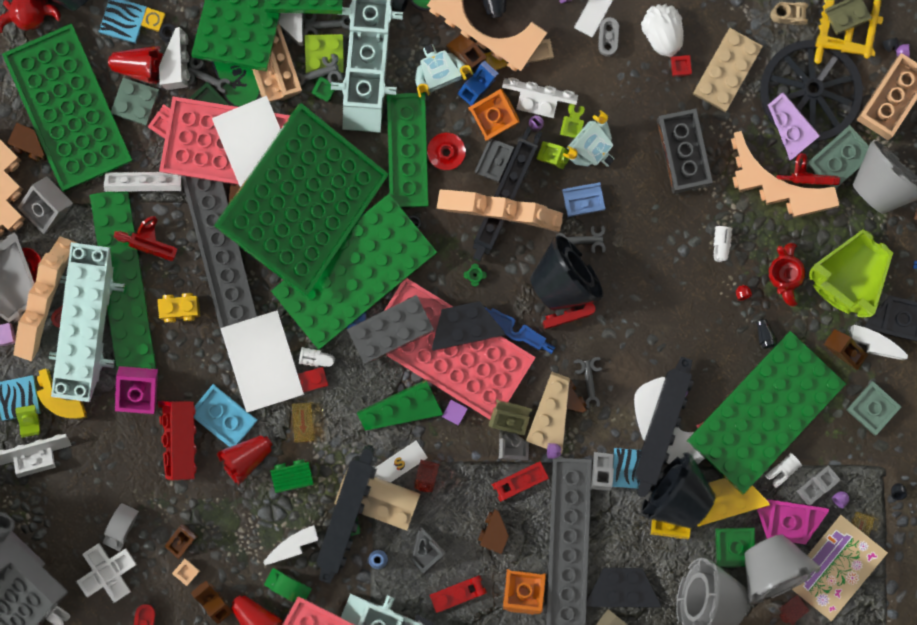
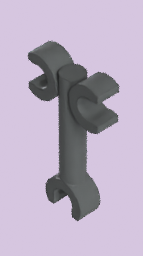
(311, 24)
(331, 69)
(195, 71)
(596, 239)
(587, 367)

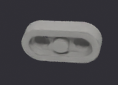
(608, 37)

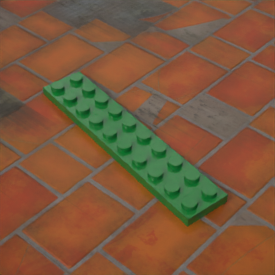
(126, 309)

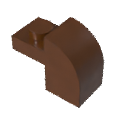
(212, 602)

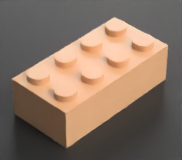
(892, 98)

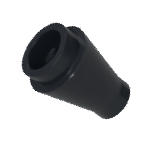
(766, 335)

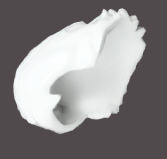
(663, 29)

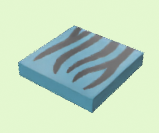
(123, 20)
(16, 394)
(624, 465)

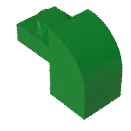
(286, 586)

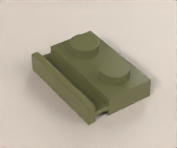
(847, 15)
(510, 417)

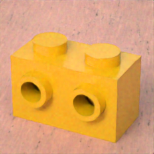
(178, 308)

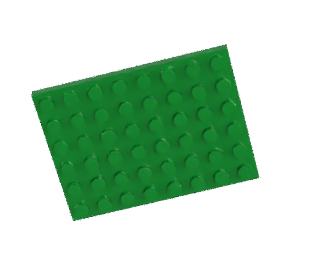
(301, 200)

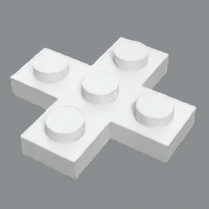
(106, 573)

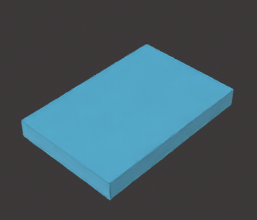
(223, 416)

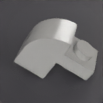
(602, 471)
(119, 526)

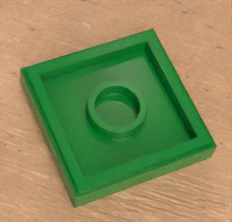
(732, 545)

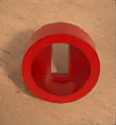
(743, 292)

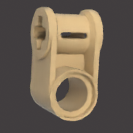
(794, 13)

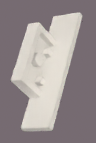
(537, 98)
(34, 456)

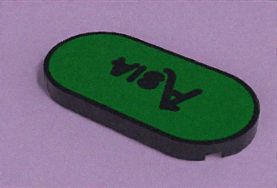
(243, 87)

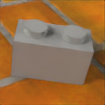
(45, 204)

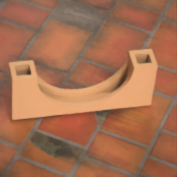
(515, 49)

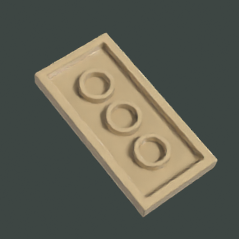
(727, 70)

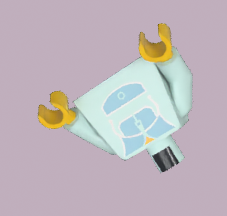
(439, 70)
(592, 143)

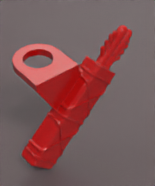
(801, 176)
(146, 240)

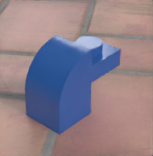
(478, 84)

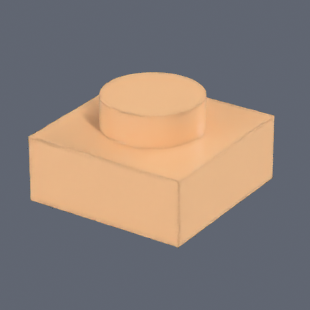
(186, 572)

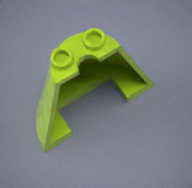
(853, 274)

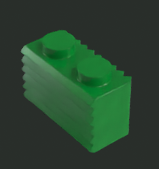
(291, 477)

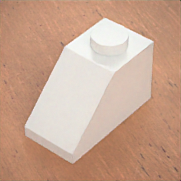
(293, 26)

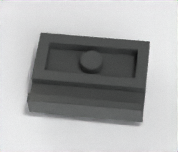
(494, 160)

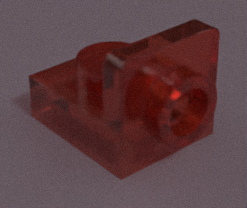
(426, 476)
(793, 610)

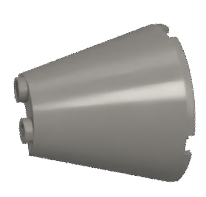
(14, 279)

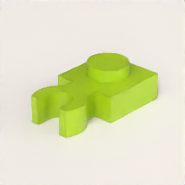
(572, 125)

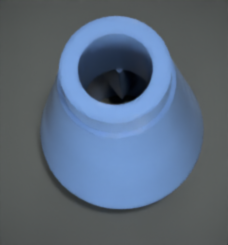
(384, 559)

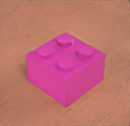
(136, 390)

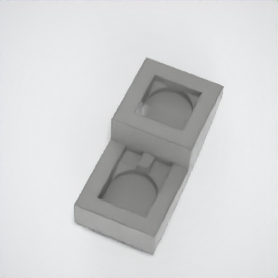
(818, 485)

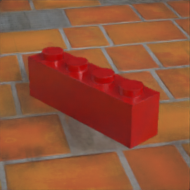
(178, 439)

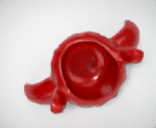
(27, 13)
(787, 273)

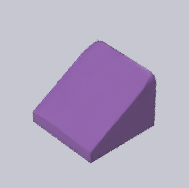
(454, 412)

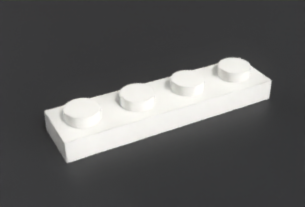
(142, 181)

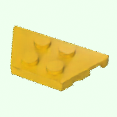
(731, 502)

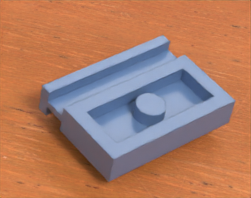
(583, 199)

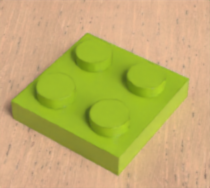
(323, 46)

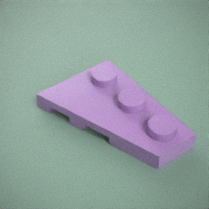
(792, 125)

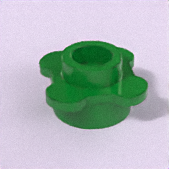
(475, 280)

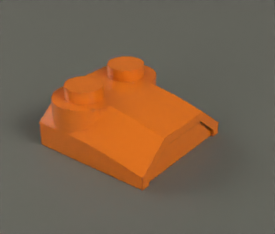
(494, 114)
(524, 592)

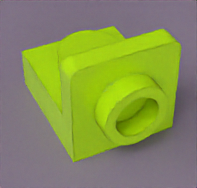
(553, 154)
(28, 420)

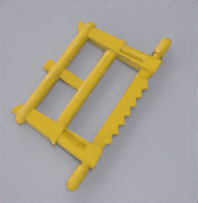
(847, 45)

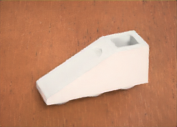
(173, 67)

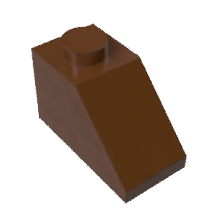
(845, 349)

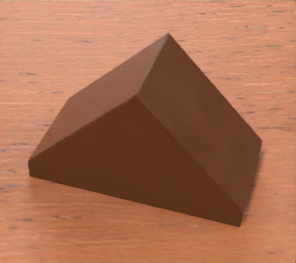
(181, 540)

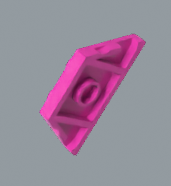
(792, 520)

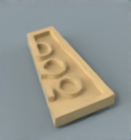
(551, 414)

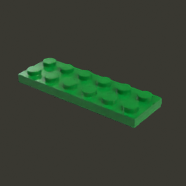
(407, 149)

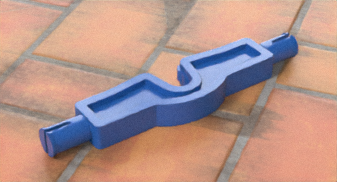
(525, 334)

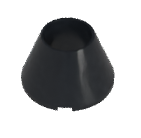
(564, 278)
(681, 496)

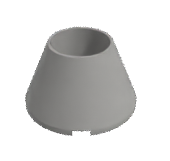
(885, 180)
(776, 568)
(710, 596)

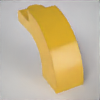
(65, 408)

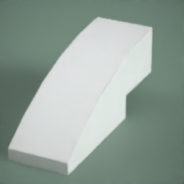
(876, 343)
(292, 545)

